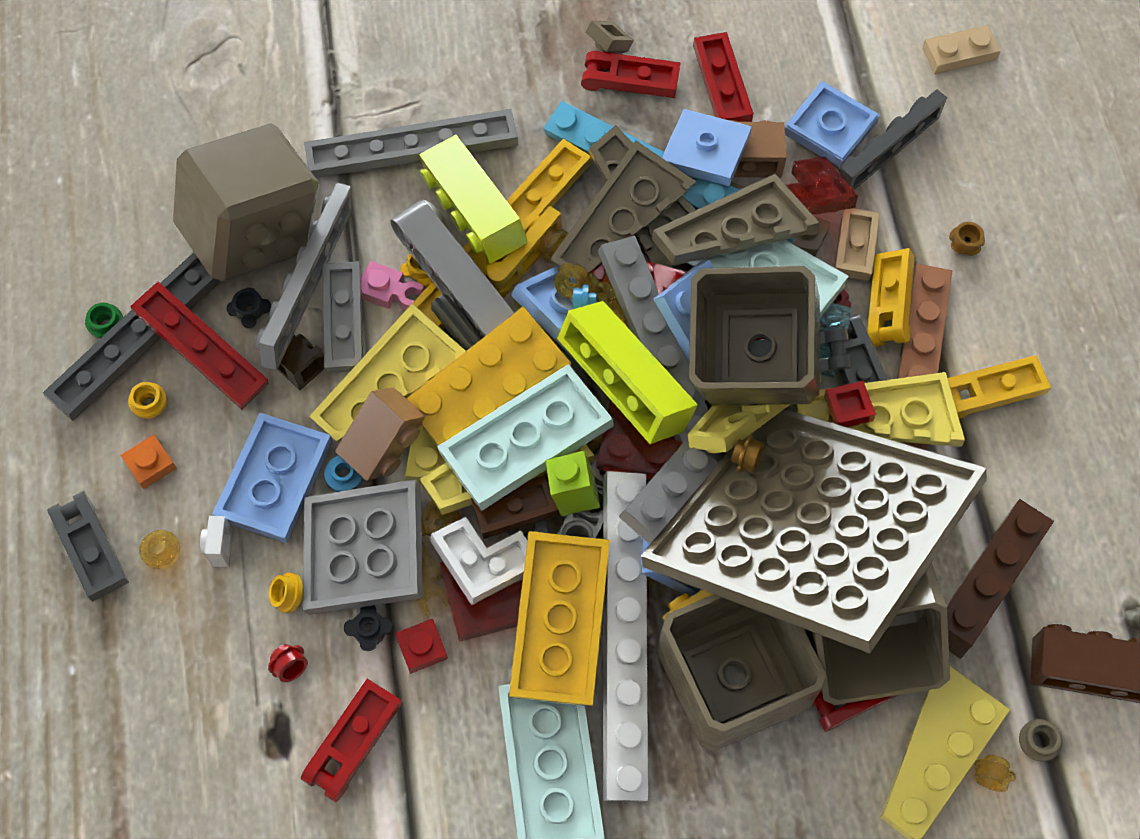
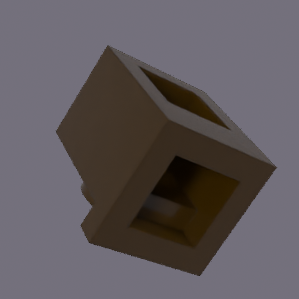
(301, 361)

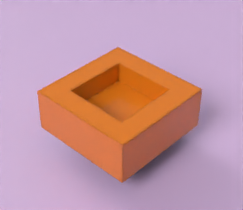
(148, 461)

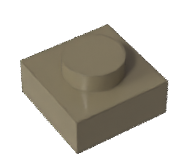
(609, 36)

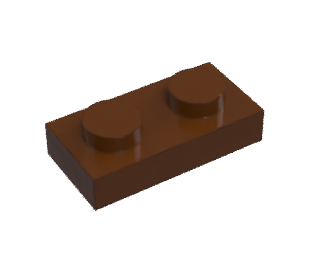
(519, 508)

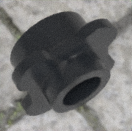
(245, 298)
(370, 638)

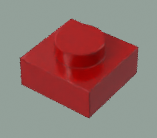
(850, 404)
(421, 646)

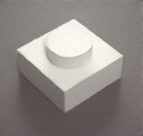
(216, 541)

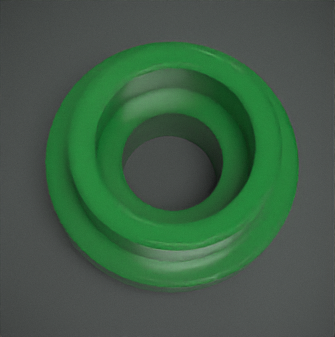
(99, 313)

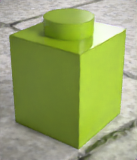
(572, 483)

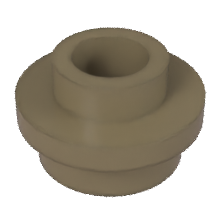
(1050, 734)

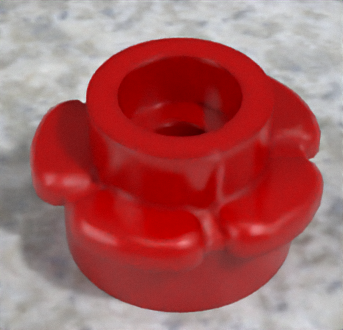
(287, 662)

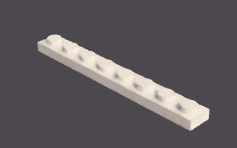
(624, 648)

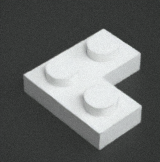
(477, 568)

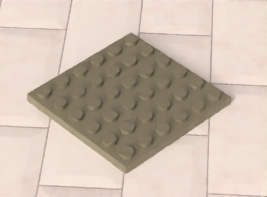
(821, 530)

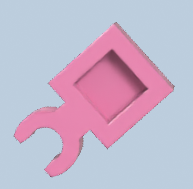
(384, 285)

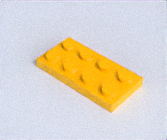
(487, 376)
(559, 619)

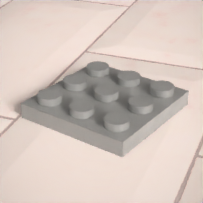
(362, 547)

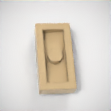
(961, 49)
(857, 243)

